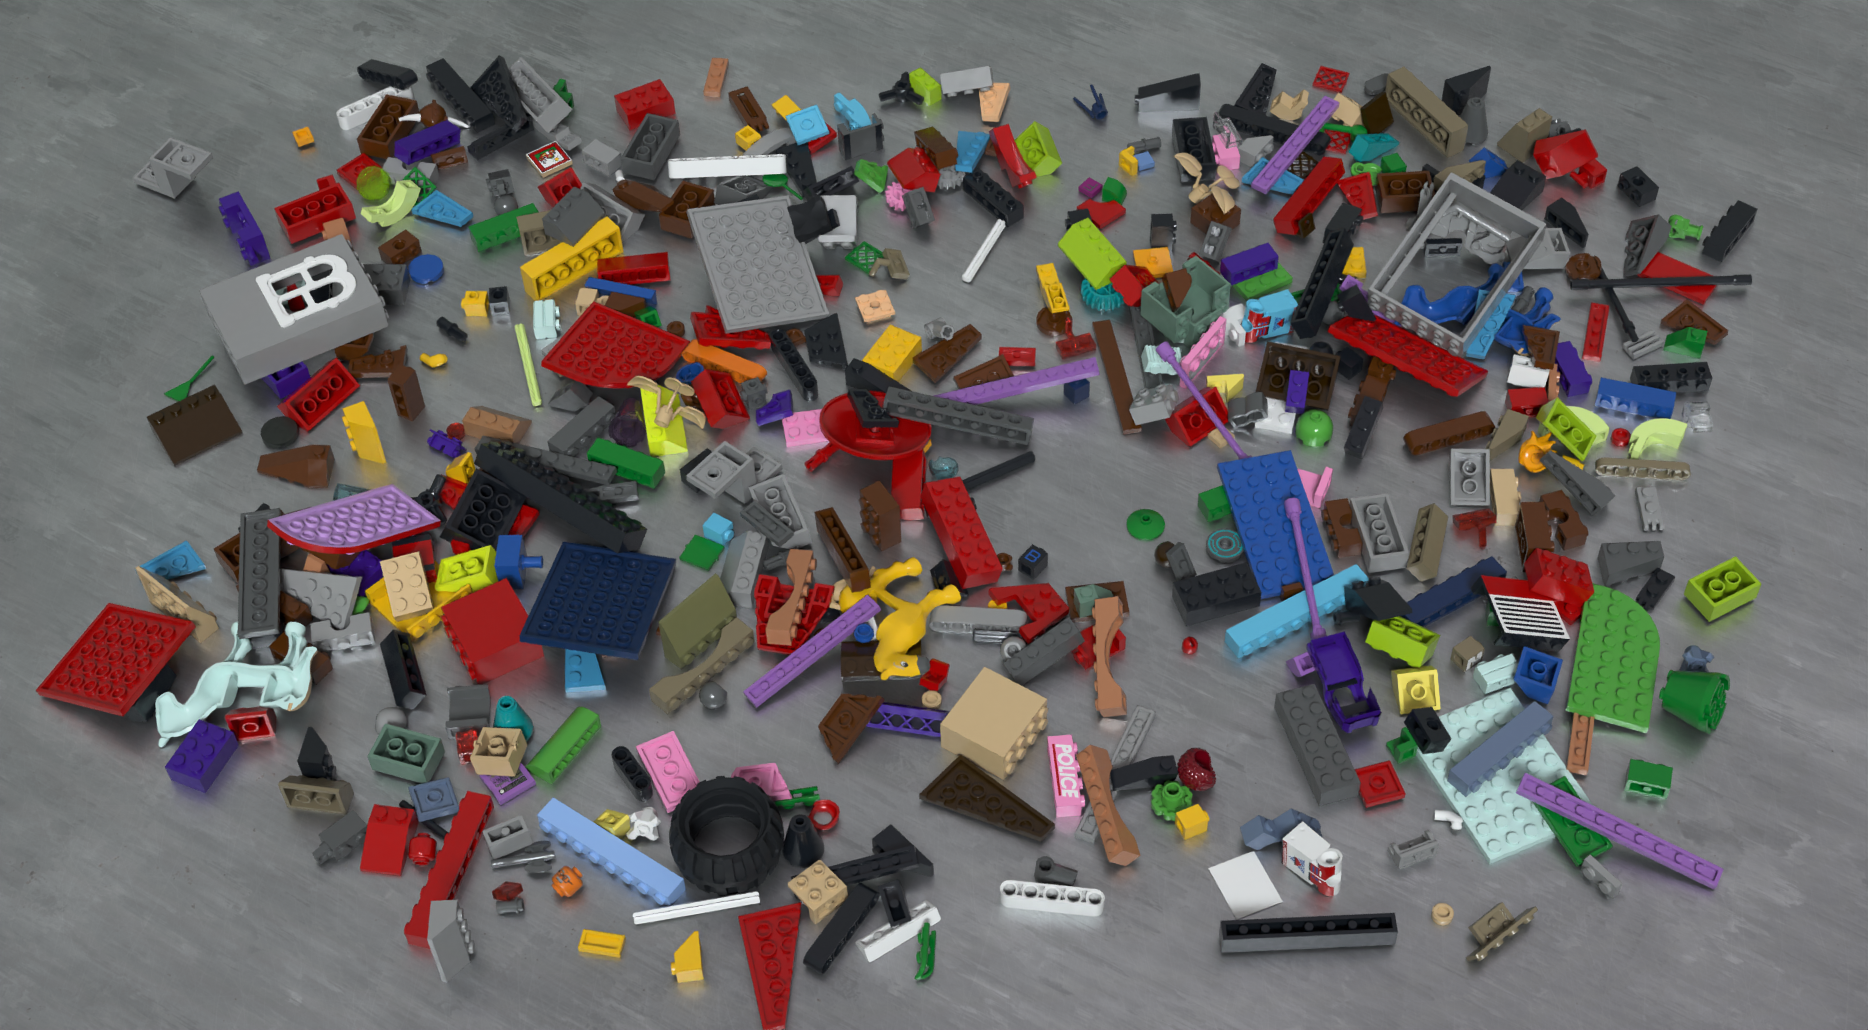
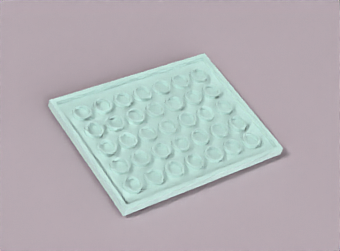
(1496, 815)

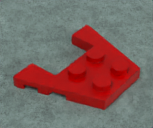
(1038, 601)

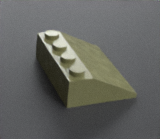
(696, 622)

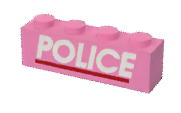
(1064, 776)

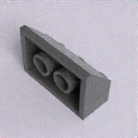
(572, 217)

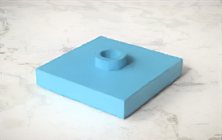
(807, 125)

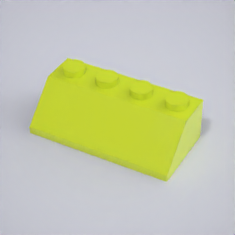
(663, 440)

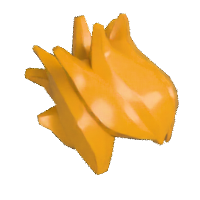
(1533, 450)

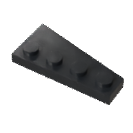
(1258, 91)
(799, 165)

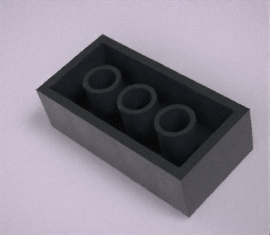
(1194, 138)
(1216, 594)

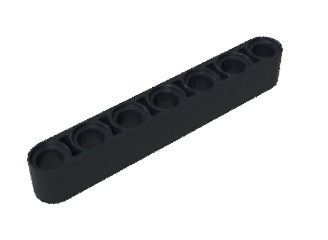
(1262, 125)

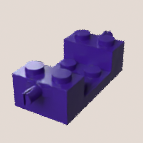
(242, 222)

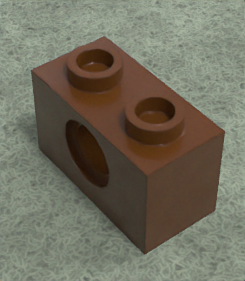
(400, 248)

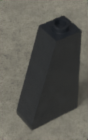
(1170, 95)

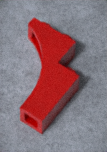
(1010, 158)

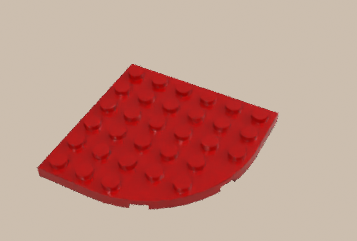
(613, 348)

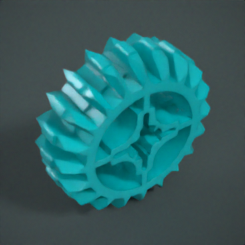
(1102, 298)

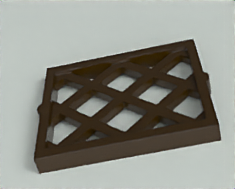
(1308, 158)

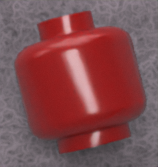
(422, 849)

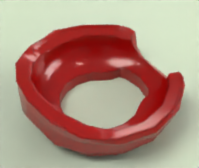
(824, 806)

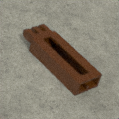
(748, 109)

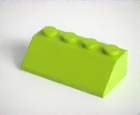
(1091, 253)

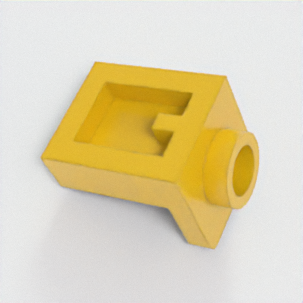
(1128, 161)

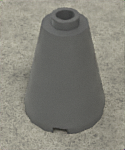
(1475, 116)

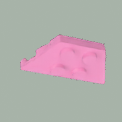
(767, 777)

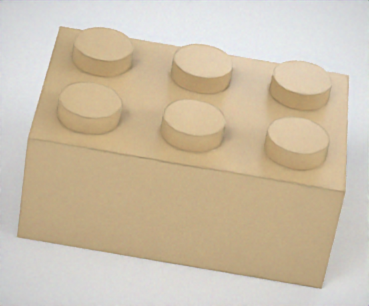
(407, 586)

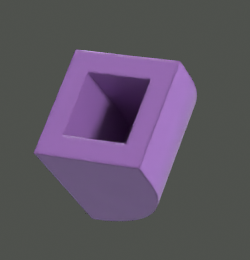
(1301, 665)

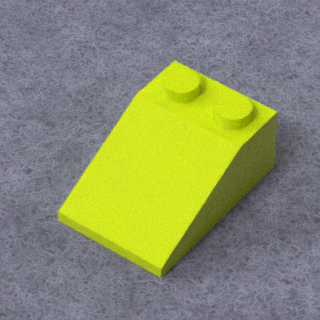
(469, 568)

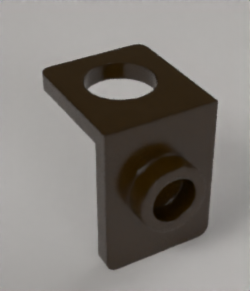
(1306, 229)

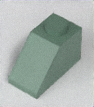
(1085, 598)

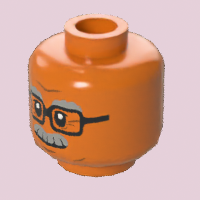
(567, 881)

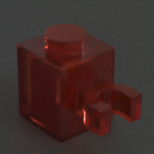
(465, 745)

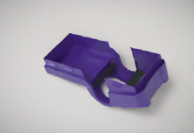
(1340, 668)

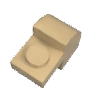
(1287, 107)

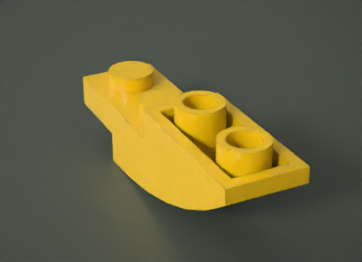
(1051, 288)

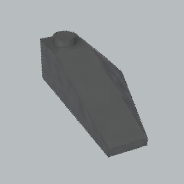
(1644, 240)

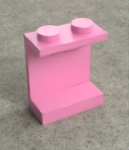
(1316, 485)

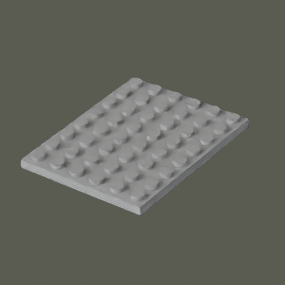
(756, 264)

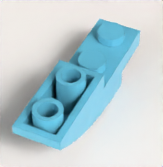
(852, 110)

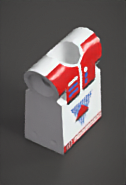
(1312, 859)

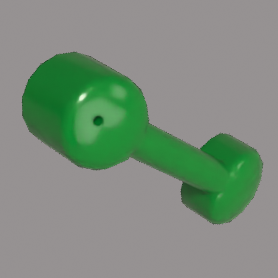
(1353, 130)

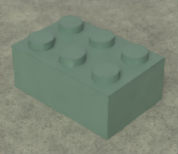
(406, 754)

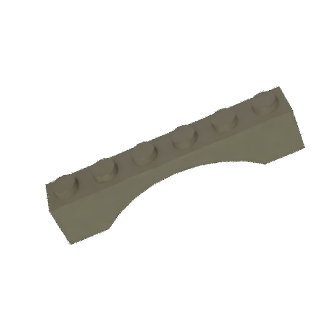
(673, 690)

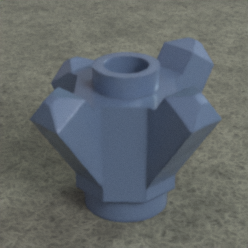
(1695, 659)

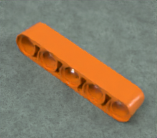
(723, 361)

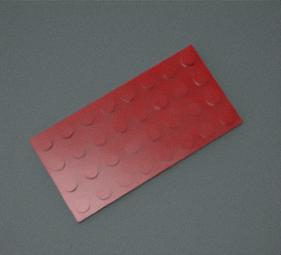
(1409, 353)

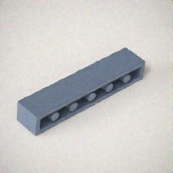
(1500, 749)

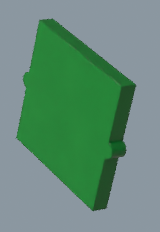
(701, 552)

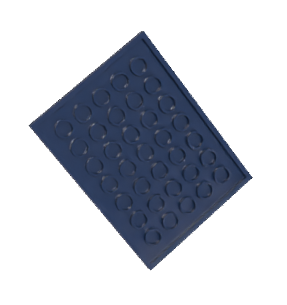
(598, 601)

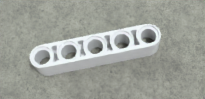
(363, 109)
(1059, 905)

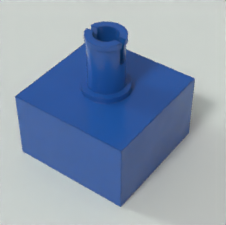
(513, 561)

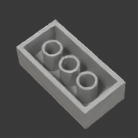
(1380, 533)

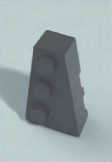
(1629, 559)

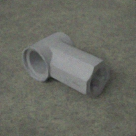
(939, 329)

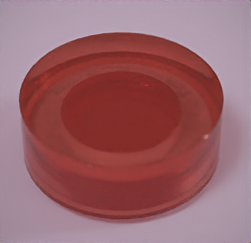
(456, 430)

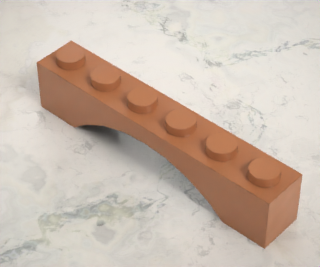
(1108, 619)
(783, 623)
(1116, 838)

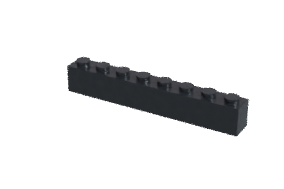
(1322, 284)
(1308, 932)

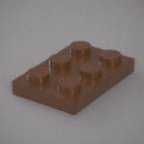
(1117, 589)

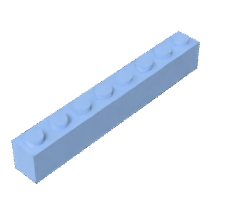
(611, 852)

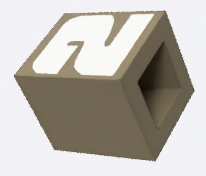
(1467, 653)

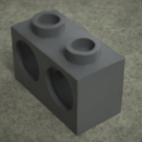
(918, 207)

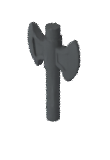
(536, 858)

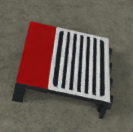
(1522, 615)

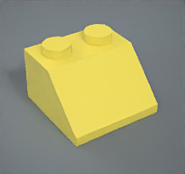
(1416, 688)

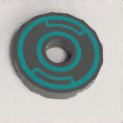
(1224, 536)

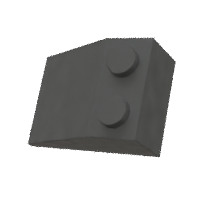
(739, 189)

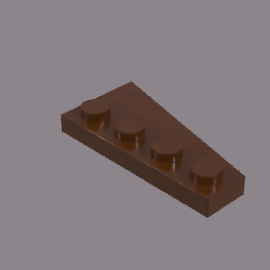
(945, 354)

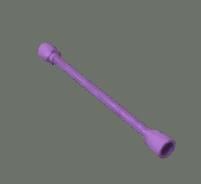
(1167, 354)
(1293, 511)

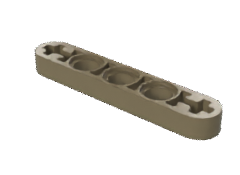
(1611, 467)

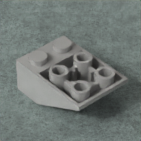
(1551, 253)

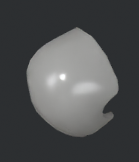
(391, 716)

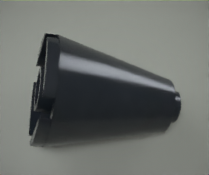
(802, 842)

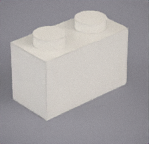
(1525, 374)

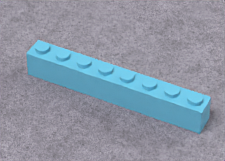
(1290, 613)

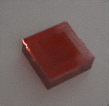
(507, 891)

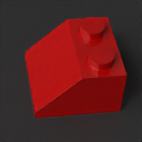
(558, 186)
(252, 722)

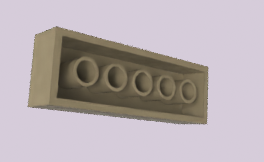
(1426, 112)

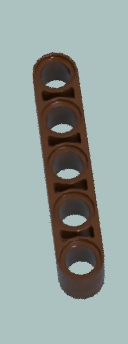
(1449, 433)

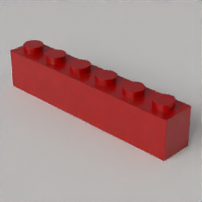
(1309, 194)

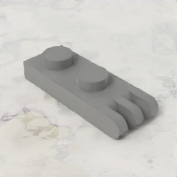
(1649, 508)

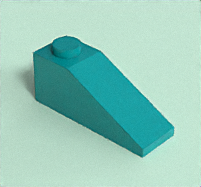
(1369, 146)

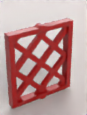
(1331, 71)
(1334, 148)

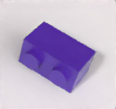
(1297, 392)

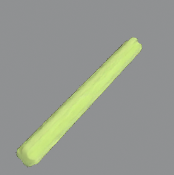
(528, 365)

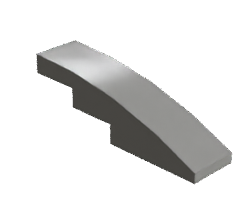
(560, 134)

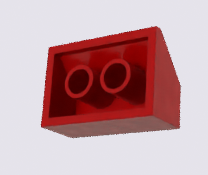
(914, 170)
(719, 399)
(1190, 420)

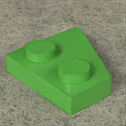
(871, 174)

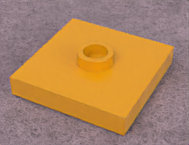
(1155, 259)

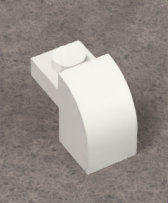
(1234, 324)

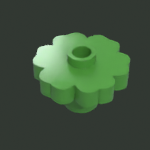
(1170, 799)

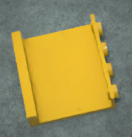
(418, 625)

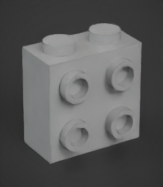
(1154, 404)

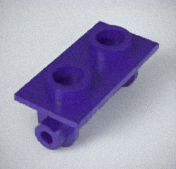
(452, 446)

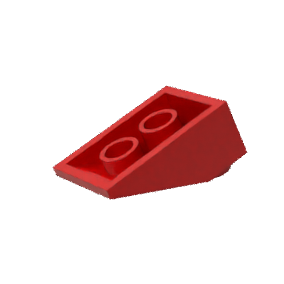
(1564, 153)
(1130, 282)
(388, 839)

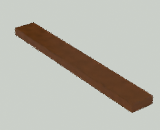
(1115, 375)

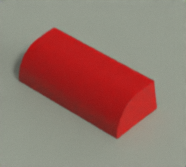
(635, 268)
(908, 483)

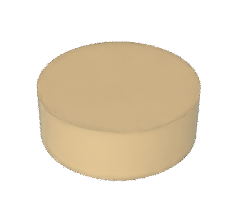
(931, 699)
(1442, 914)

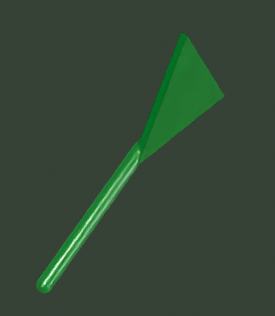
(181, 391)

